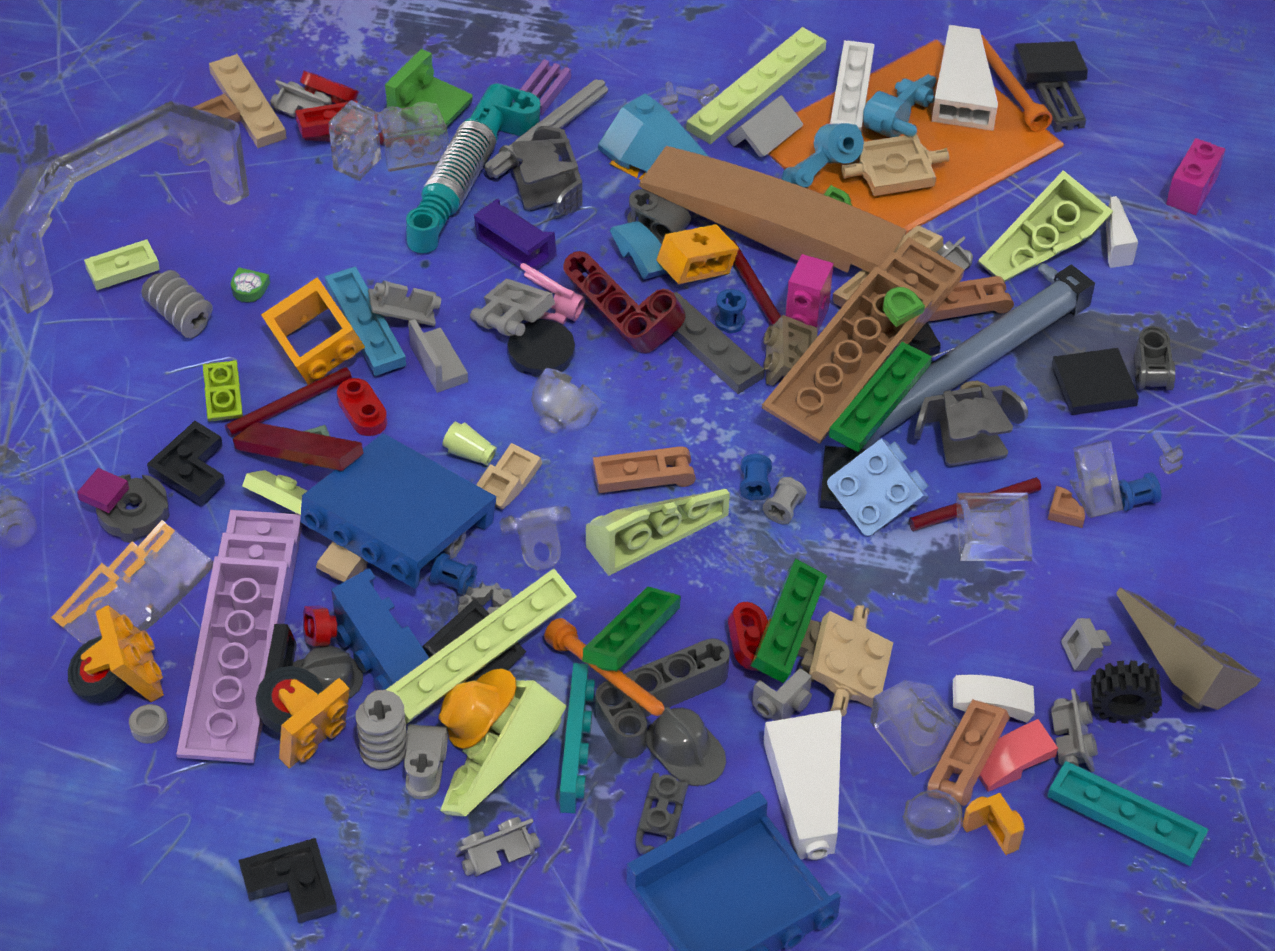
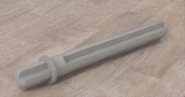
(558, 118)

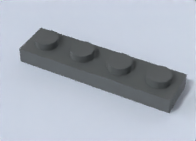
(716, 349)

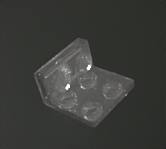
(413, 135)

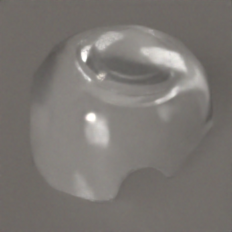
(933, 817)

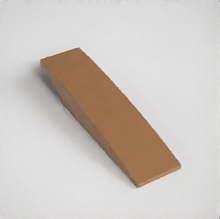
(773, 210)
(860, 340)

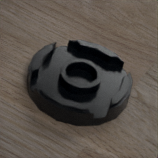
(541, 347)

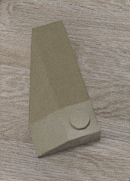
(1193, 667)

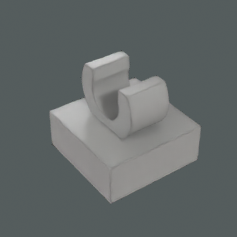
(1084, 644)

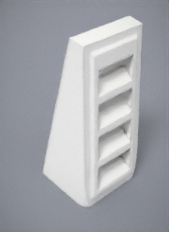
(1120, 236)

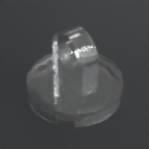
(538, 527)

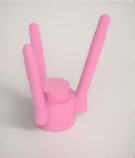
(567, 302)

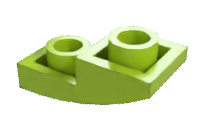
(222, 390)

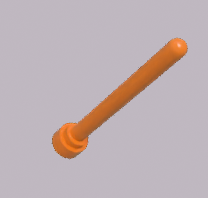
(1036, 115)
(564, 637)

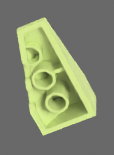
(1051, 224)
(644, 529)

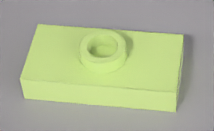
(122, 264)
(277, 488)

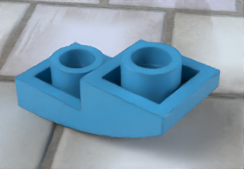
(640, 243)

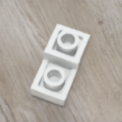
(996, 691)

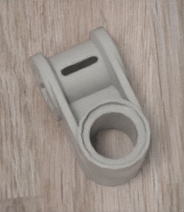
(424, 759)

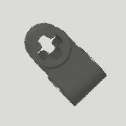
(659, 216)
(1154, 359)

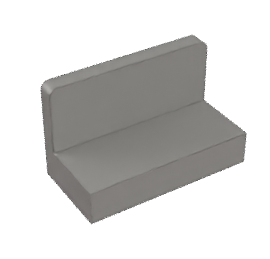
(768, 127)
(437, 357)

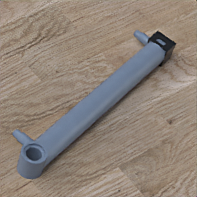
(1068, 293)

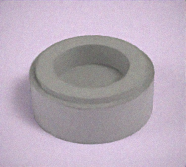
(148, 723)

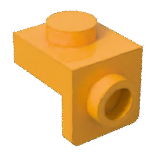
(1001, 821)

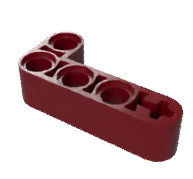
(635, 317)

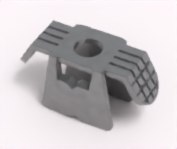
(542, 176)
(973, 425)

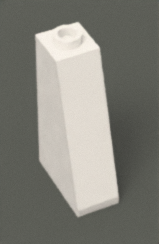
(965, 84)
(806, 776)

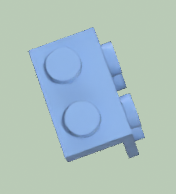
(877, 486)

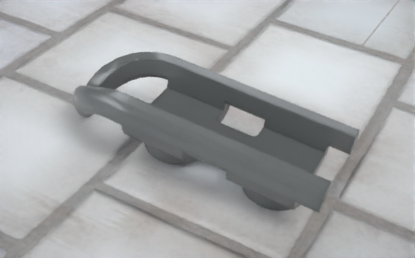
(658, 819)

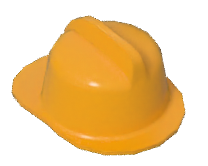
(476, 705)

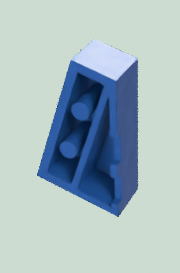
(373, 633)

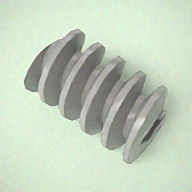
(177, 302)
(381, 729)

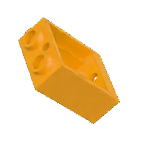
(299, 310)

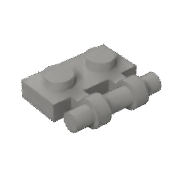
(517, 302)

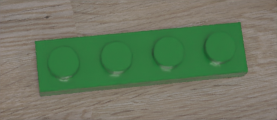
(880, 396)
(789, 621)
(631, 629)

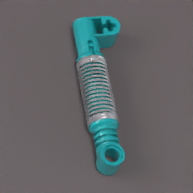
(465, 159)

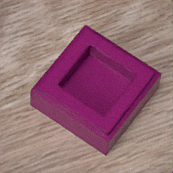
(103, 490)

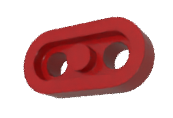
(339, 92)
(357, 401)
(318, 626)
(746, 637)

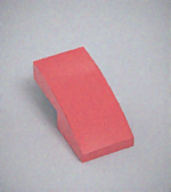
(1017, 752)

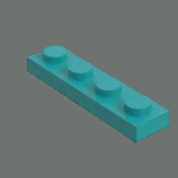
(575, 751)
(1128, 813)

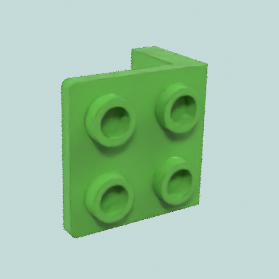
(416, 84)

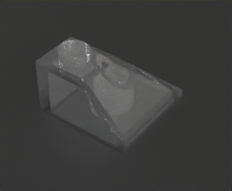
(994, 527)
(914, 724)

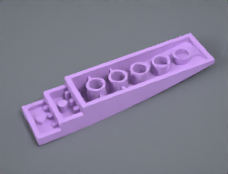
(242, 604)

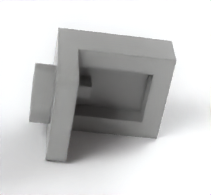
(791, 697)

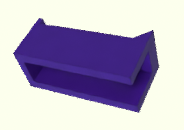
(514, 236)

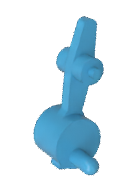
(891, 114)
(832, 144)

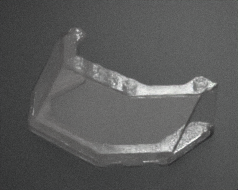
(27, 210)

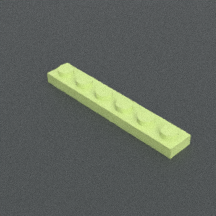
(755, 85)
(482, 643)

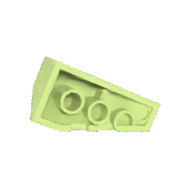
(509, 742)

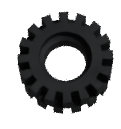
(1126, 692)

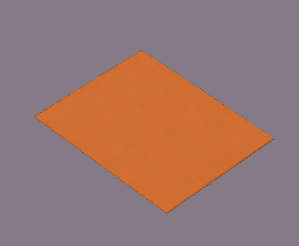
(975, 155)

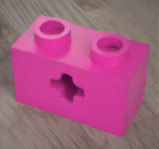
(1195, 176)
(809, 291)

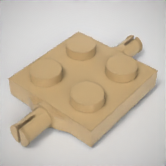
(896, 164)
(850, 659)

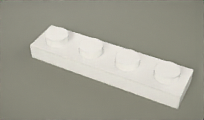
(852, 83)

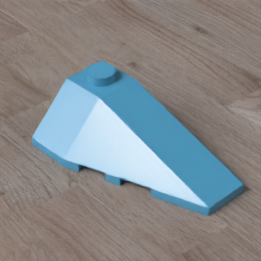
(642, 133)

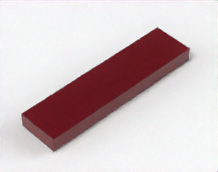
(298, 446)

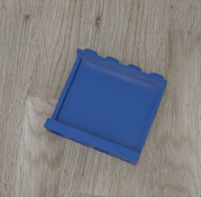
(395, 508)
(731, 885)

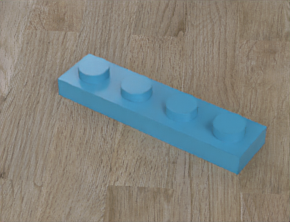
(353, 300)

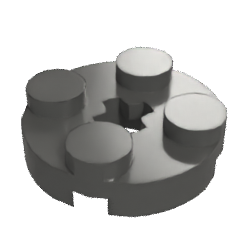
(140, 521)

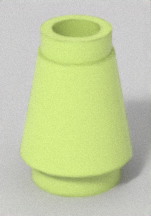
(468, 444)

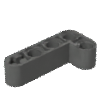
(701, 668)

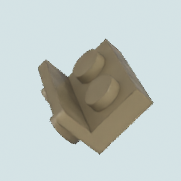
(785, 345)

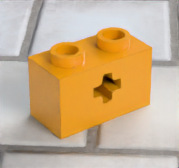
(697, 254)

